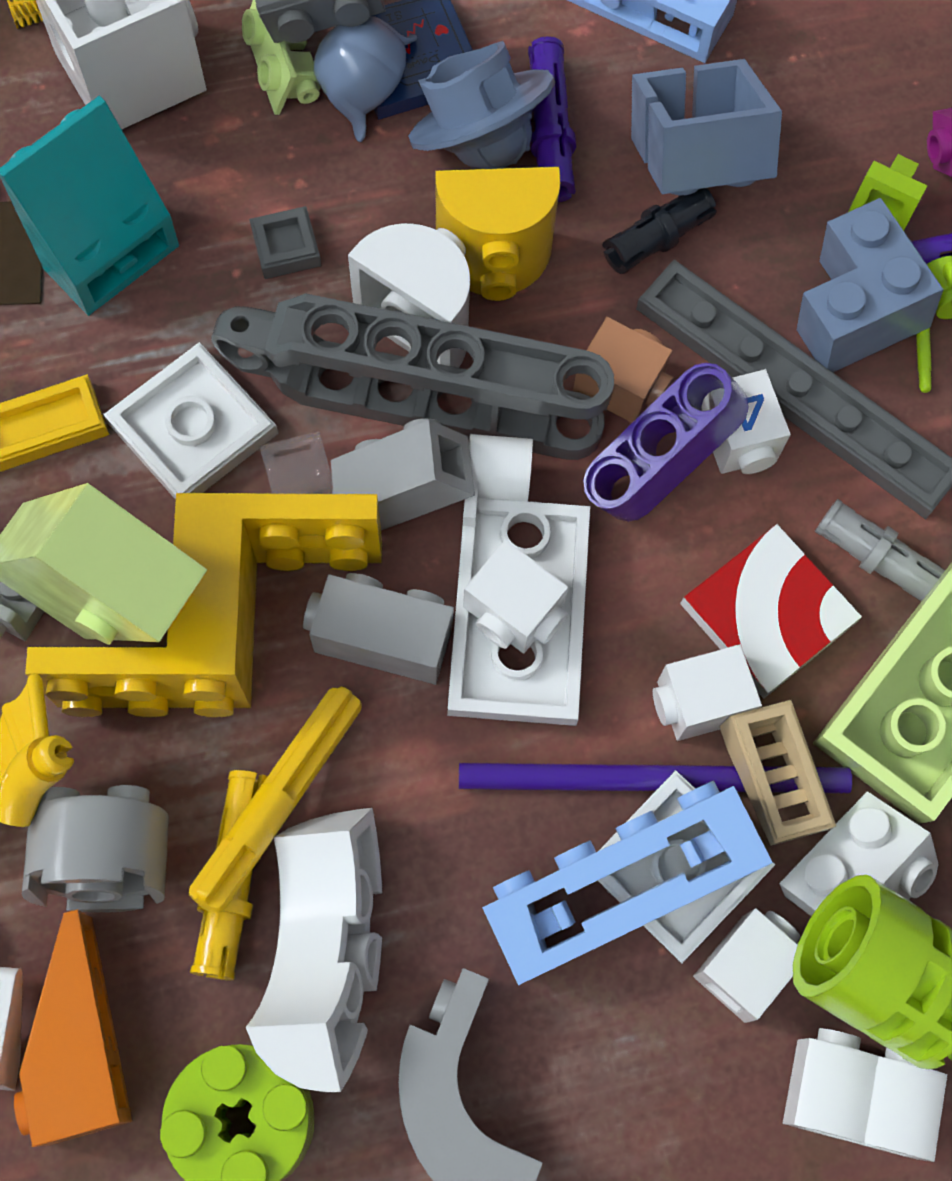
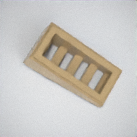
(791, 744)

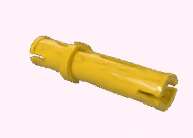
(222, 931)

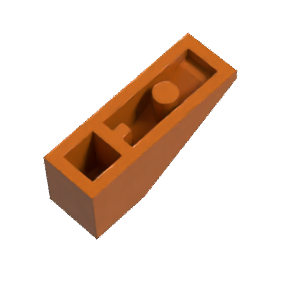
(72, 1055)

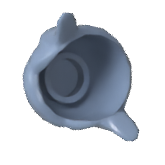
(360, 68)

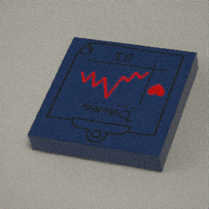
(438, 37)

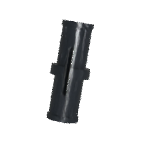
(658, 229)

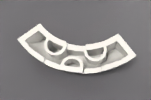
(323, 951)

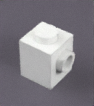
(515, 599)

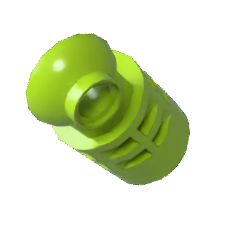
(880, 969)

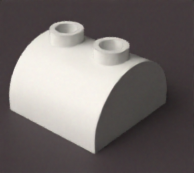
(414, 274)

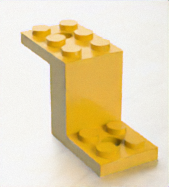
(213, 634)

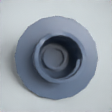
(480, 107)

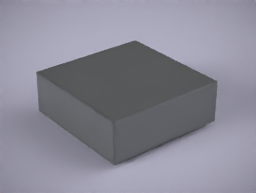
(285, 242)

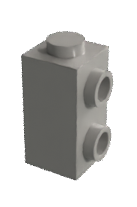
(408, 471)
(380, 627)

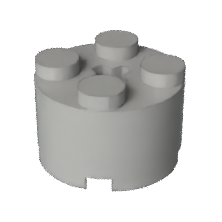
(96, 850)

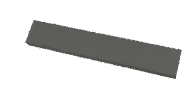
(805, 389)

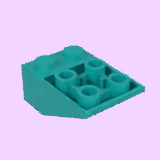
(89, 206)

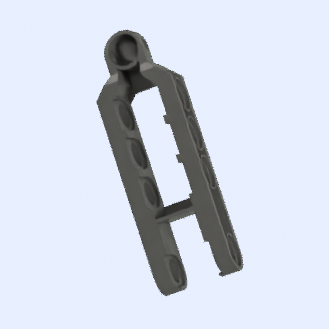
(511, 382)

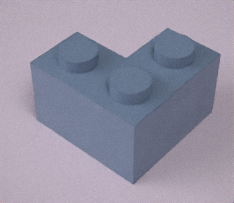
(875, 290)

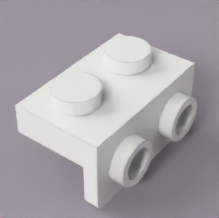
(869, 842)

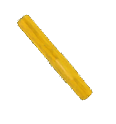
(274, 800)

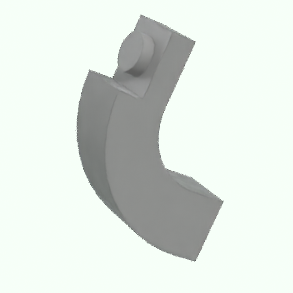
(430, 1099)

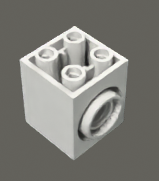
(127, 52)

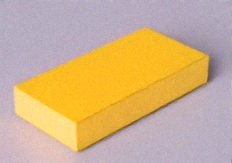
(49, 422)

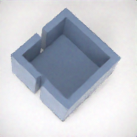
(724, 143)

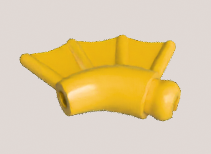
(28, 755)

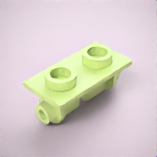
(279, 69)

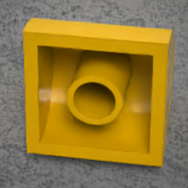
(502, 222)

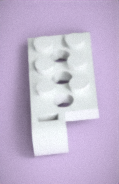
(478, 679)

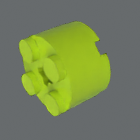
(196, 1125)

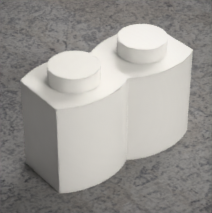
(864, 1096)

